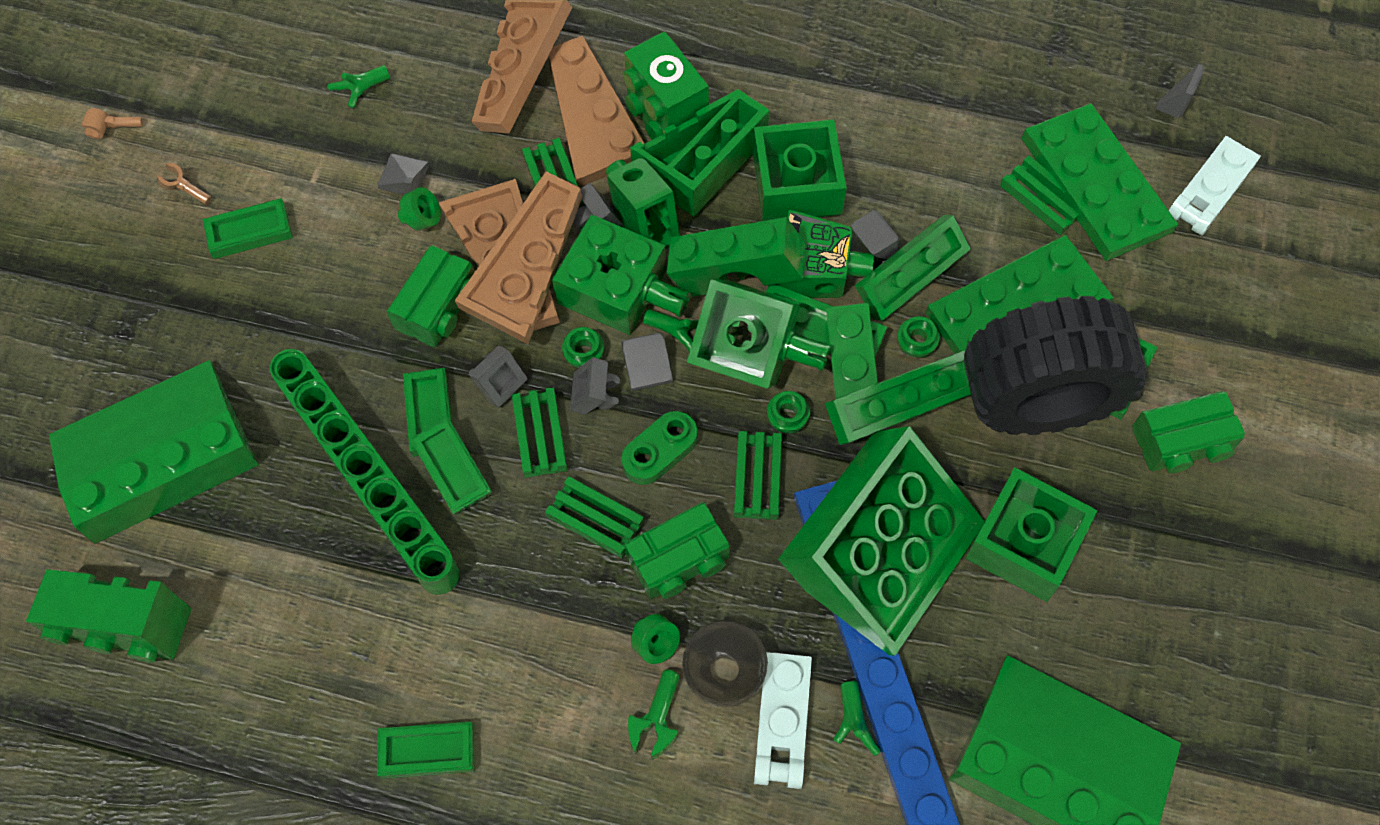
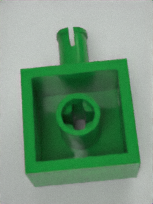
(615, 275)
(773, 340)

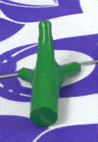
(360, 82)
(675, 326)
(853, 717)

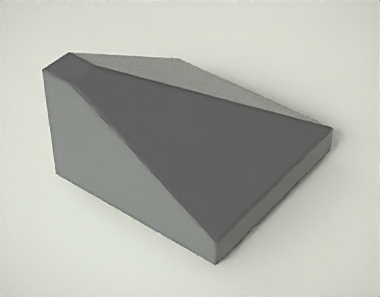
(1179, 96)
(402, 174)

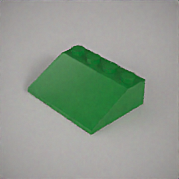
(149, 453)
(884, 538)
(1063, 755)

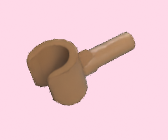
(97, 121)
(182, 184)

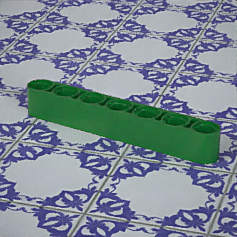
(375, 483)

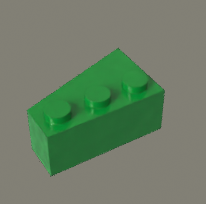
(704, 150)
(109, 615)

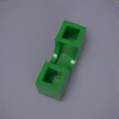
(764, 249)

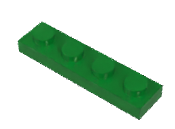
(898, 398)

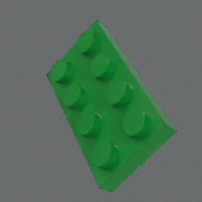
(1099, 181)
(1041, 275)

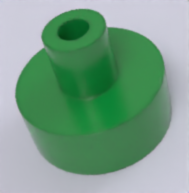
(419, 209)
(655, 639)

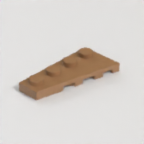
(521, 53)
(590, 111)
(480, 221)
(521, 264)

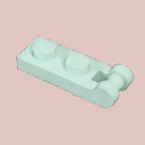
(1214, 185)
(783, 719)

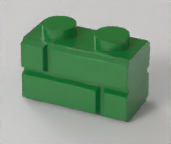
(427, 300)
(1188, 432)
(678, 552)

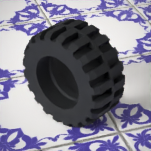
(1054, 365)

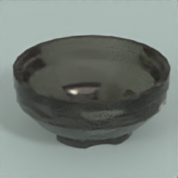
(728, 641)

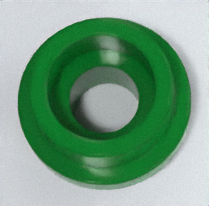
(918, 326)
(582, 337)
(792, 401)

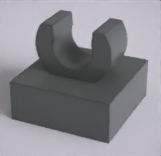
(595, 205)
(498, 376)
(590, 387)

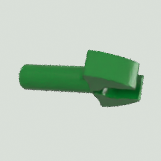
(656, 716)

